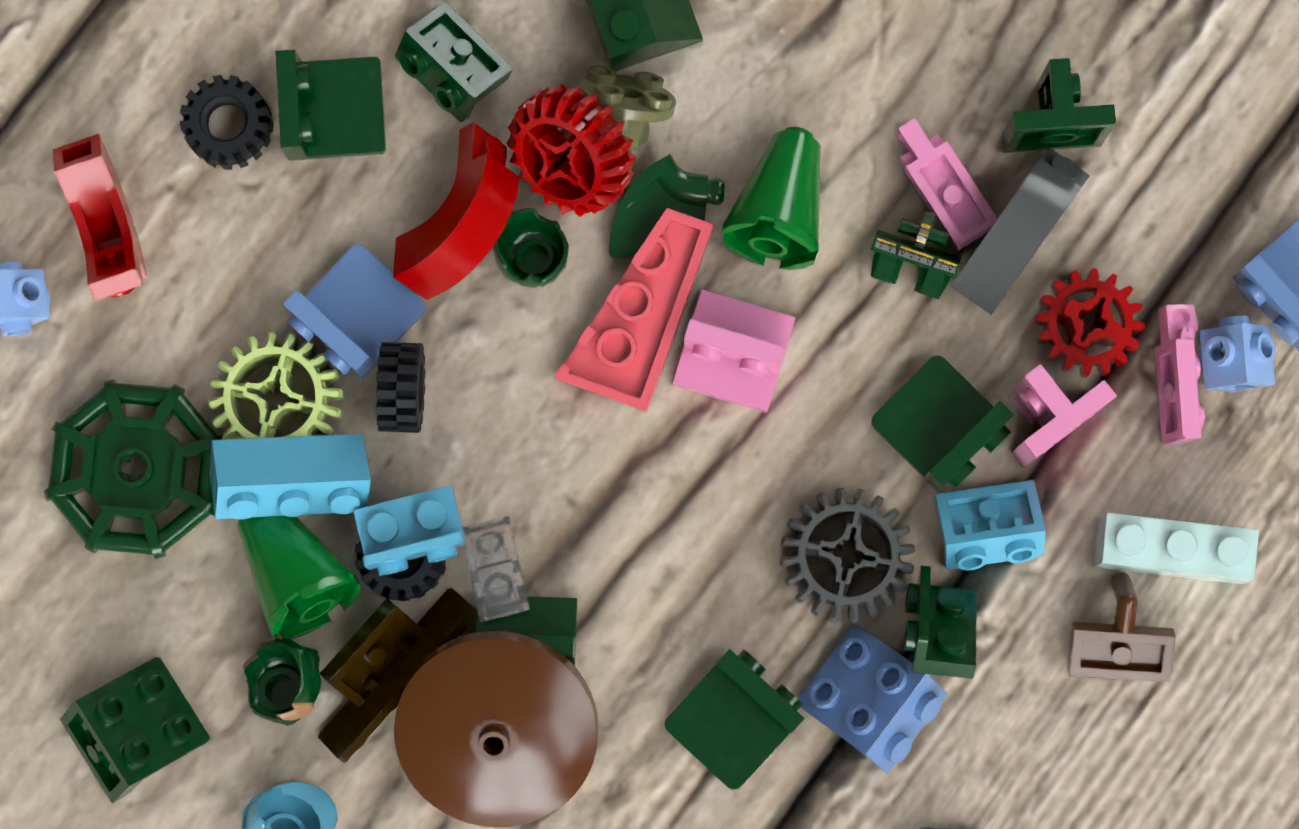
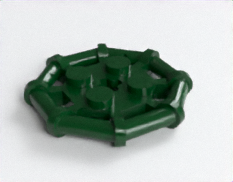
(112, 488)

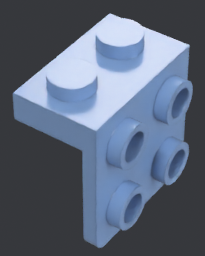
(1273, 284)
(355, 311)
(872, 698)

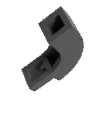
(1020, 230)

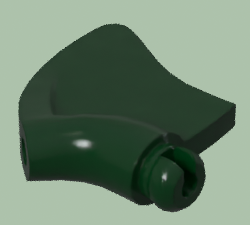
(649, 195)

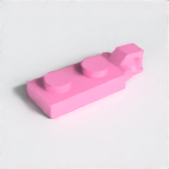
(945, 186)
(1177, 375)

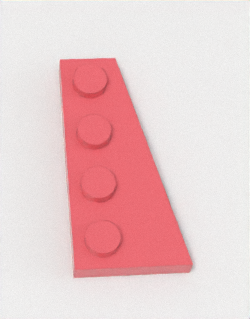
(636, 326)

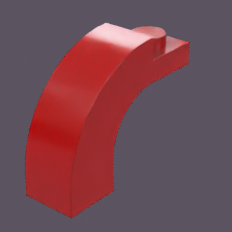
(102, 217)
(466, 224)

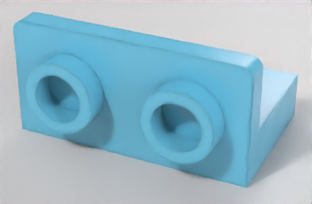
(991, 525)
(410, 529)

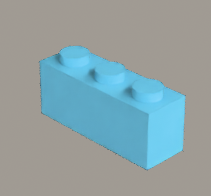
(289, 476)

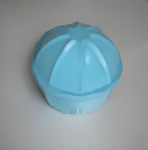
(291, 807)

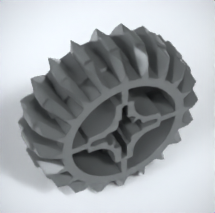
(855, 513)

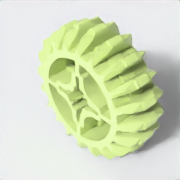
(279, 378)

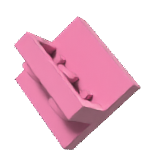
(733, 351)
(1044, 402)

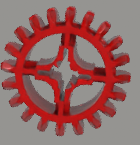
(600, 155)

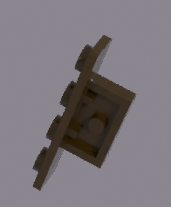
(379, 662)

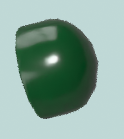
(531, 249)

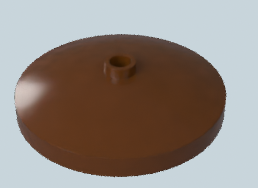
(504, 690)

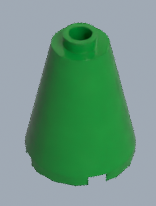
(779, 204)
(295, 575)

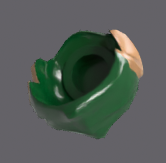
(283, 680)

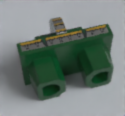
(935, 264)

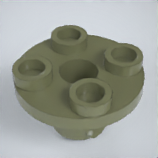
(632, 99)

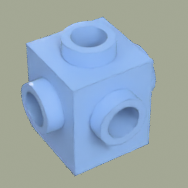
(22, 298)
(1237, 355)

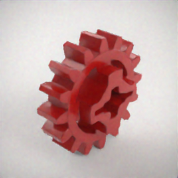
(1071, 314)

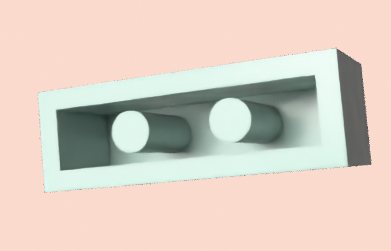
(1176, 548)

